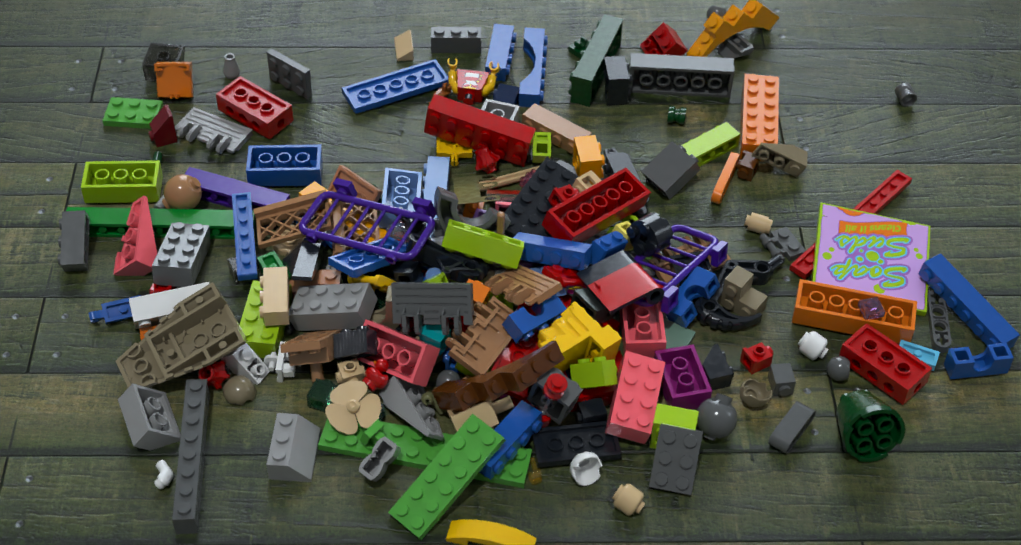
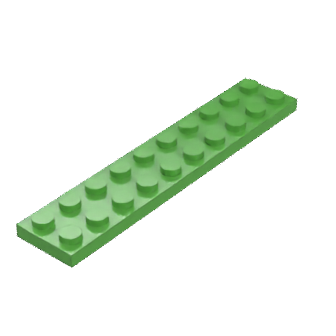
(418, 450)

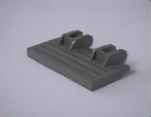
(433, 301)

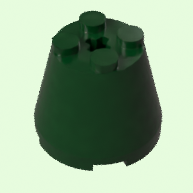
(868, 425)

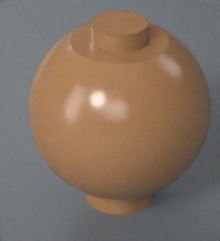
(182, 192)

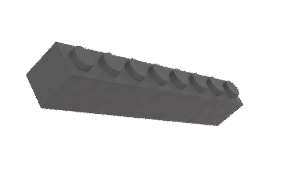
(191, 457)

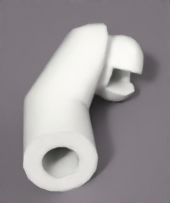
(165, 476)

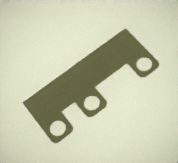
(468, 189)

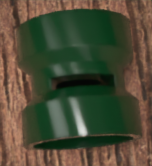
(676, 115)

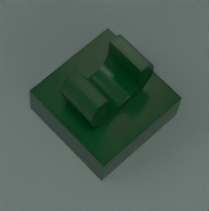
(578, 46)

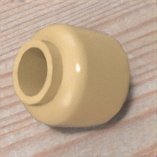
(628, 499)

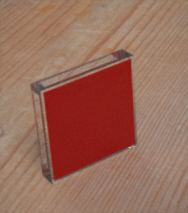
(505, 195)

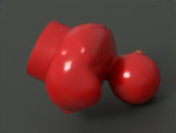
(373, 376)

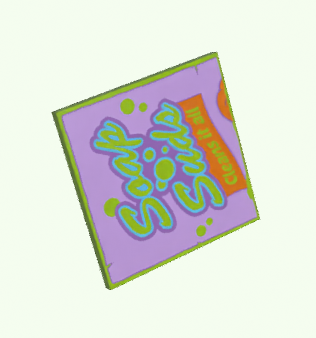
(871, 253)

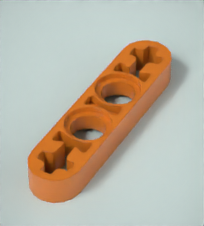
(725, 178)

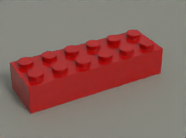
(479, 128)
(596, 207)

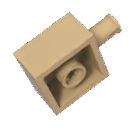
(483, 410)

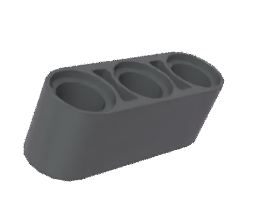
(791, 427)

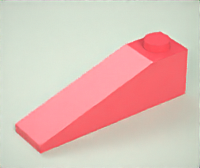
(139, 242)

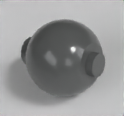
(717, 417)

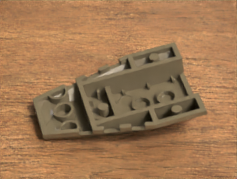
(185, 340)

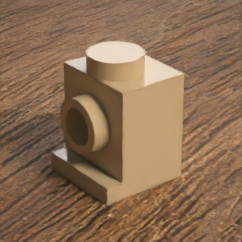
(582, 182)

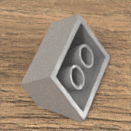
(148, 417)
(293, 448)

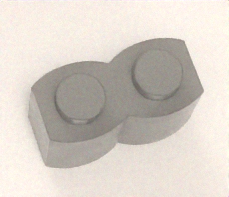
(382, 455)

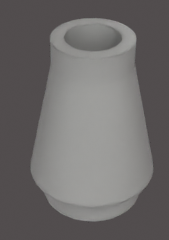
(231, 68)

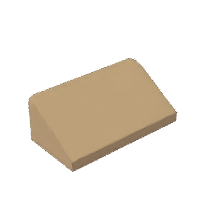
(404, 46)

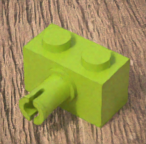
(594, 374)

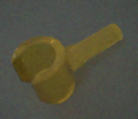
(535, 475)

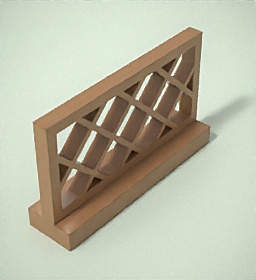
(290, 210)
(344, 230)

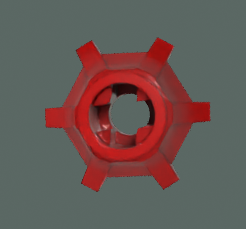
(486, 160)
(214, 374)

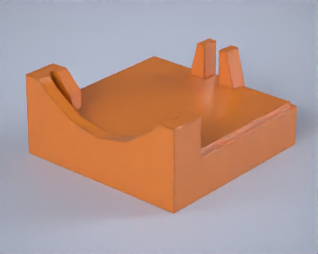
(174, 79)

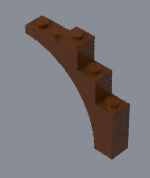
(516, 376)

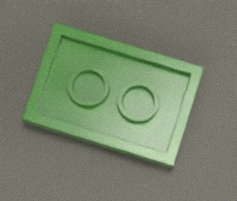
(131, 112)

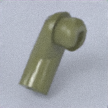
(428, 399)

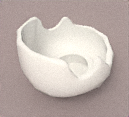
(585, 468)

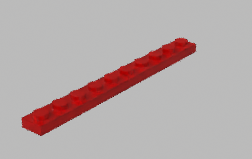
(872, 204)

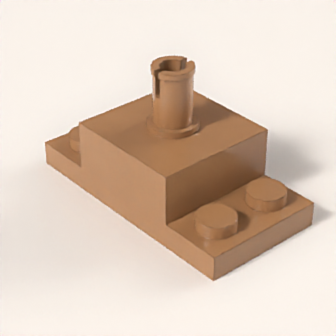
(311, 349)

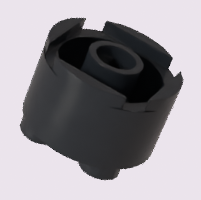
(650, 234)

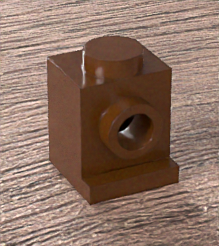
(747, 166)

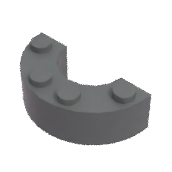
(446, 208)

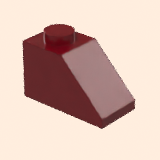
(163, 128)

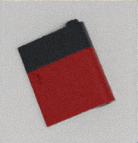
(620, 282)

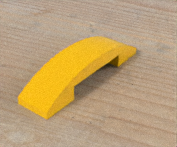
(486, 533)

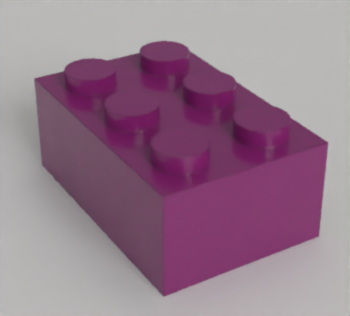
(683, 377)

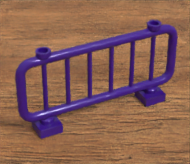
(347, 193)
(716, 250)

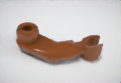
(443, 91)

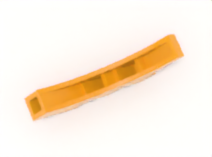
(735, 20)

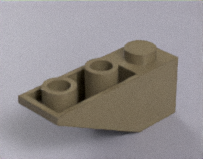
(782, 156)

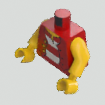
(471, 85)

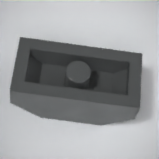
(735, 47)

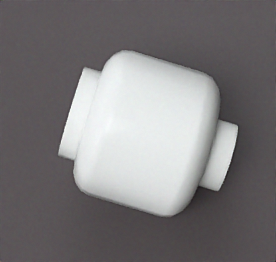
(813, 345)

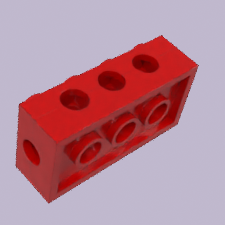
(254, 107)
(885, 363)

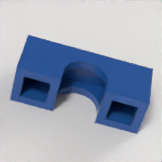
(698, 284)
(523, 325)
(993, 361)

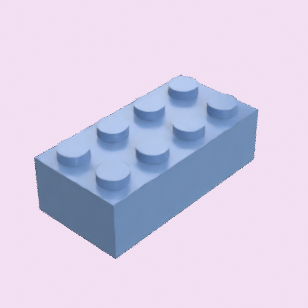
(399, 190)

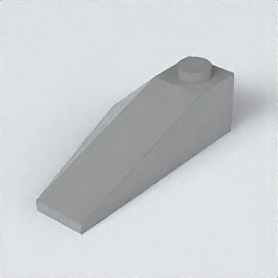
(406, 402)

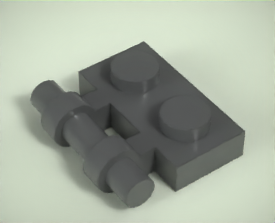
(786, 242)

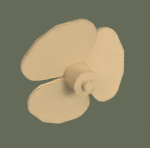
(347, 406)

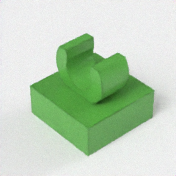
(373, 433)

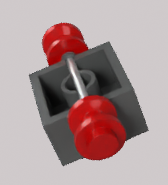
(554, 396)

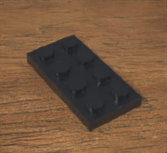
(562, 443)

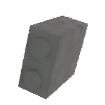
(671, 169)

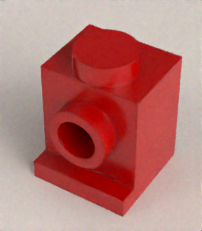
(563, 194)
(756, 357)

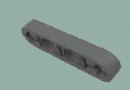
(941, 321)

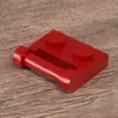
(564, 275)

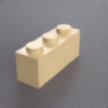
(274, 296)

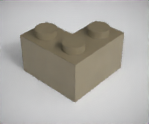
(739, 294)

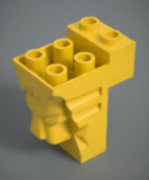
(580, 337)

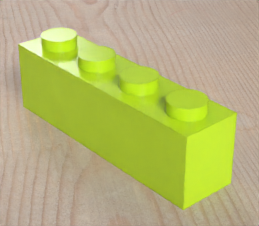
(713, 143)
(482, 244)

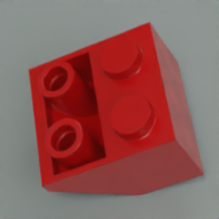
(664, 42)

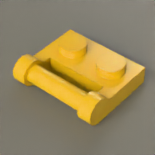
(377, 282)

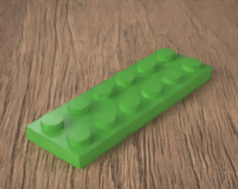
(446, 476)

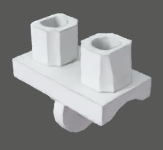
(279, 362)

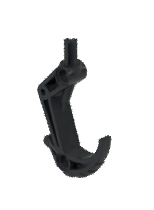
(454, 266)
(714, 315)

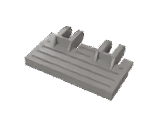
(213, 131)

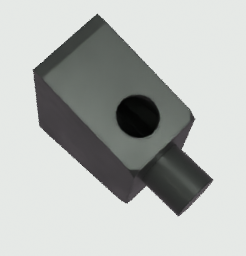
(592, 305)

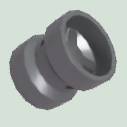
(906, 94)

